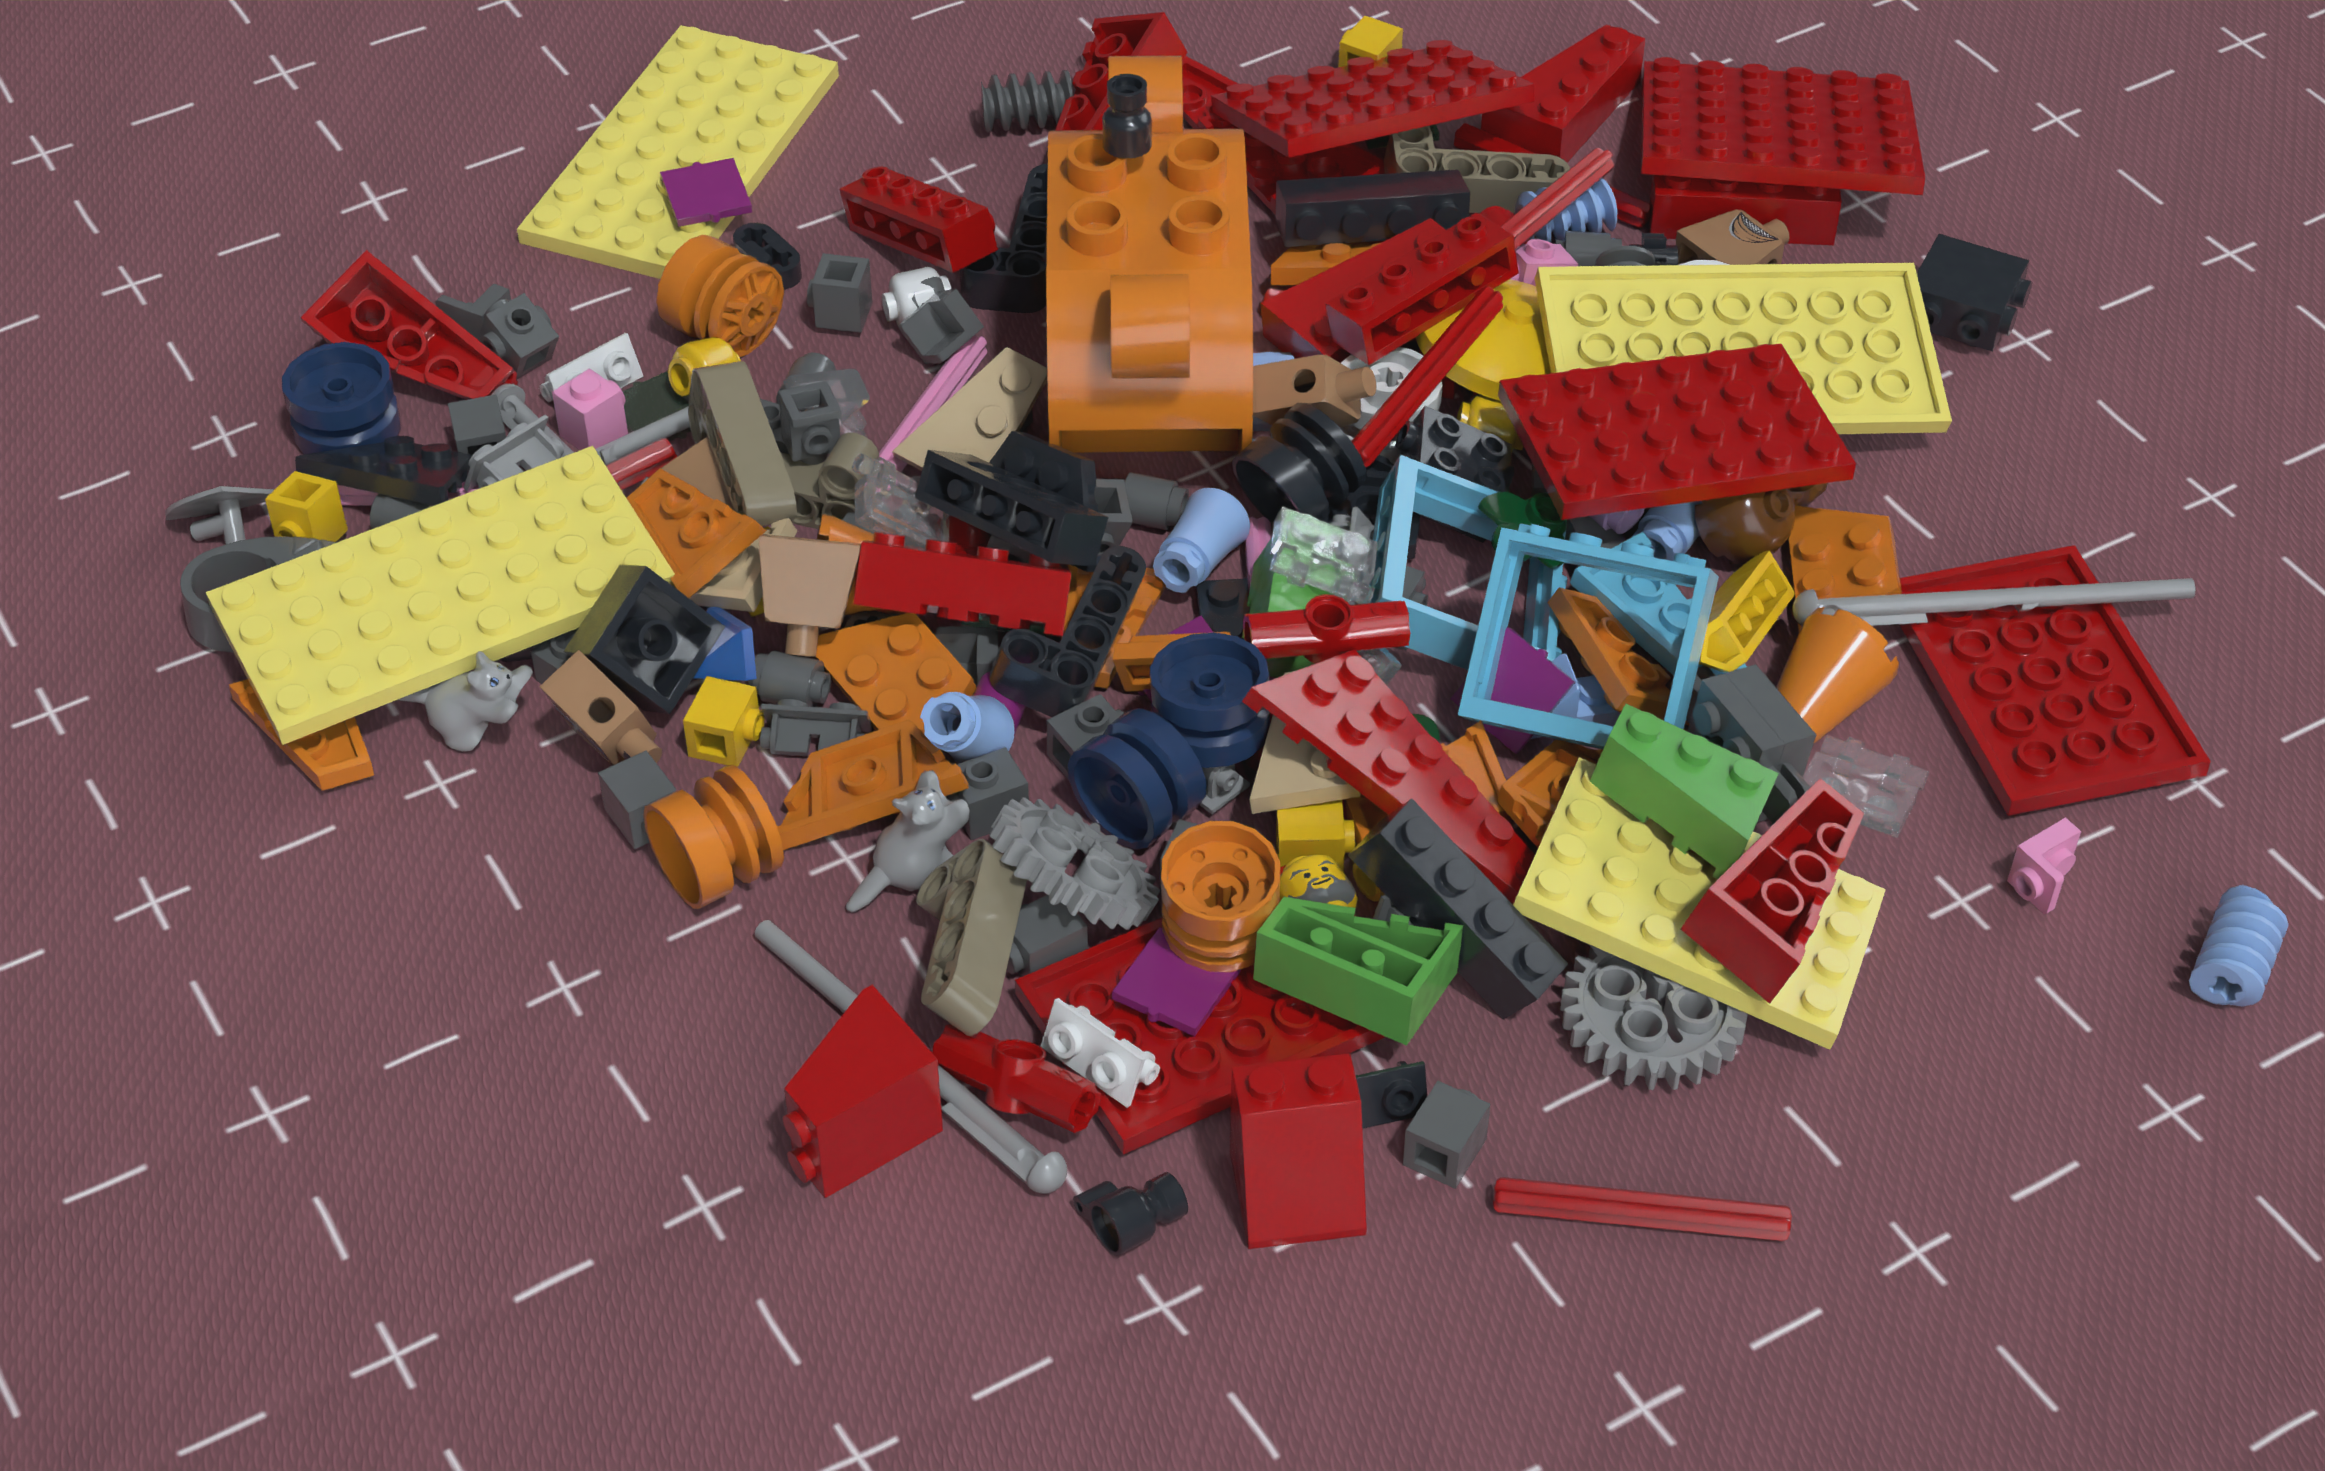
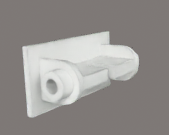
(611, 361)
(1095, 1052)

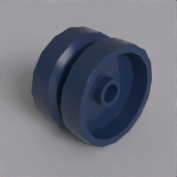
(340, 398)
(1201, 689)
(1137, 778)

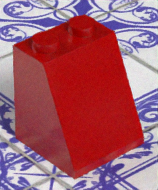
(861, 1097)
(1298, 1150)

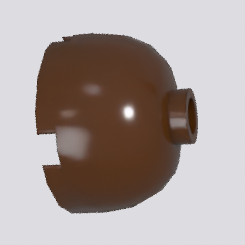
(1746, 524)

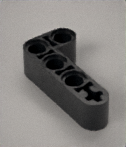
(1015, 276)
(1063, 674)

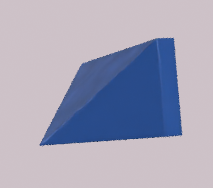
(732, 653)

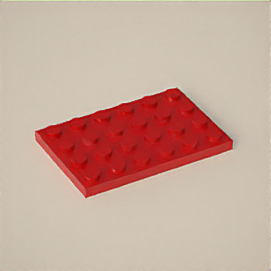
(1370, 98)
(1674, 430)
(2052, 693)
(1194, 1077)

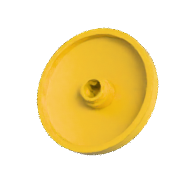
(1505, 349)

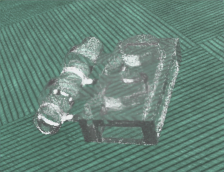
(888, 503)
(1323, 556)
(1873, 782)

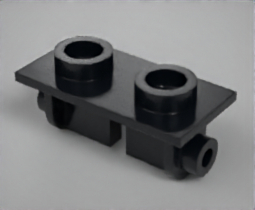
(1392, 1093)

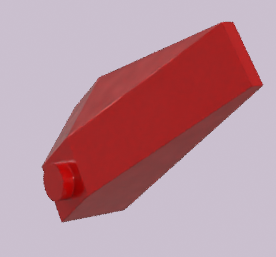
(414, 335)

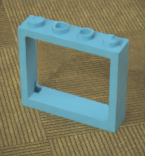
(1453, 501)
(1587, 552)

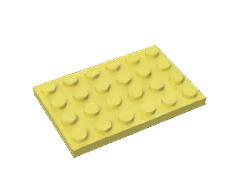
(1631, 892)

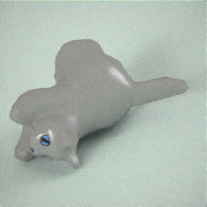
(471, 700)
(914, 842)

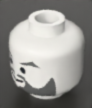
(910, 291)

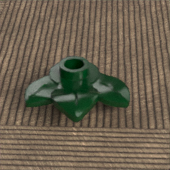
(1510, 511)

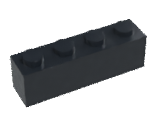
(1367, 206)
(1441, 885)

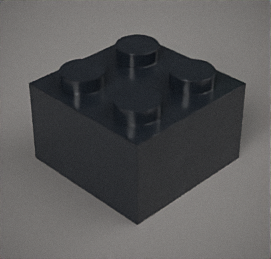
(646, 637)

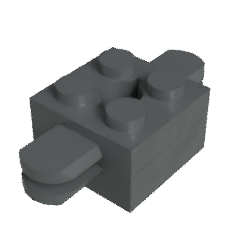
(1756, 722)

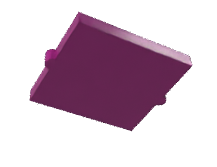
(706, 192)
(1523, 680)
(1170, 988)

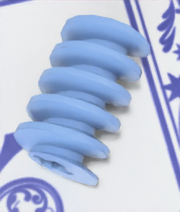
(1591, 209)
(2239, 948)

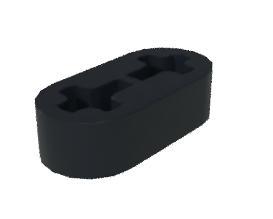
(774, 250)

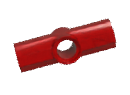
(1328, 628)
(1018, 1078)

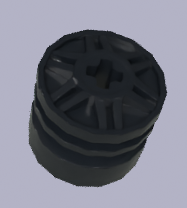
(1300, 465)

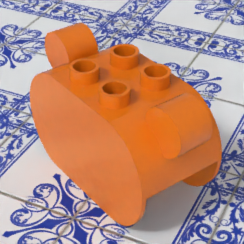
(1149, 284)

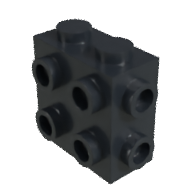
(1972, 291)
(1458, 450)

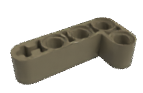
(1489, 175)
(732, 417)
(829, 485)
(978, 917)

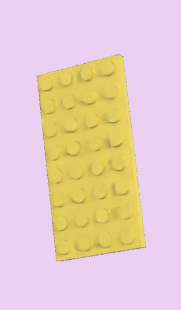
(693, 103)
(1846, 326)
(431, 592)

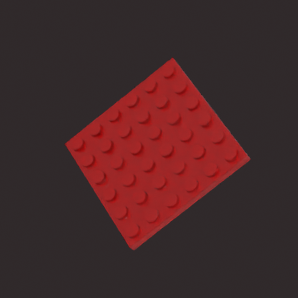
(1780, 127)

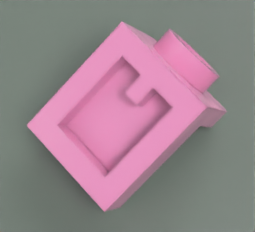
(2043, 862)

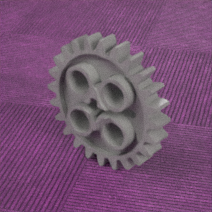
(1105, 883)
(1646, 1022)

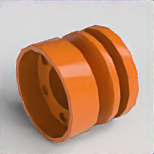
(720, 294)
(713, 836)
(1218, 893)

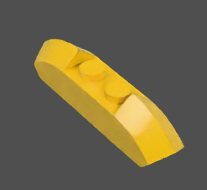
(1744, 612)

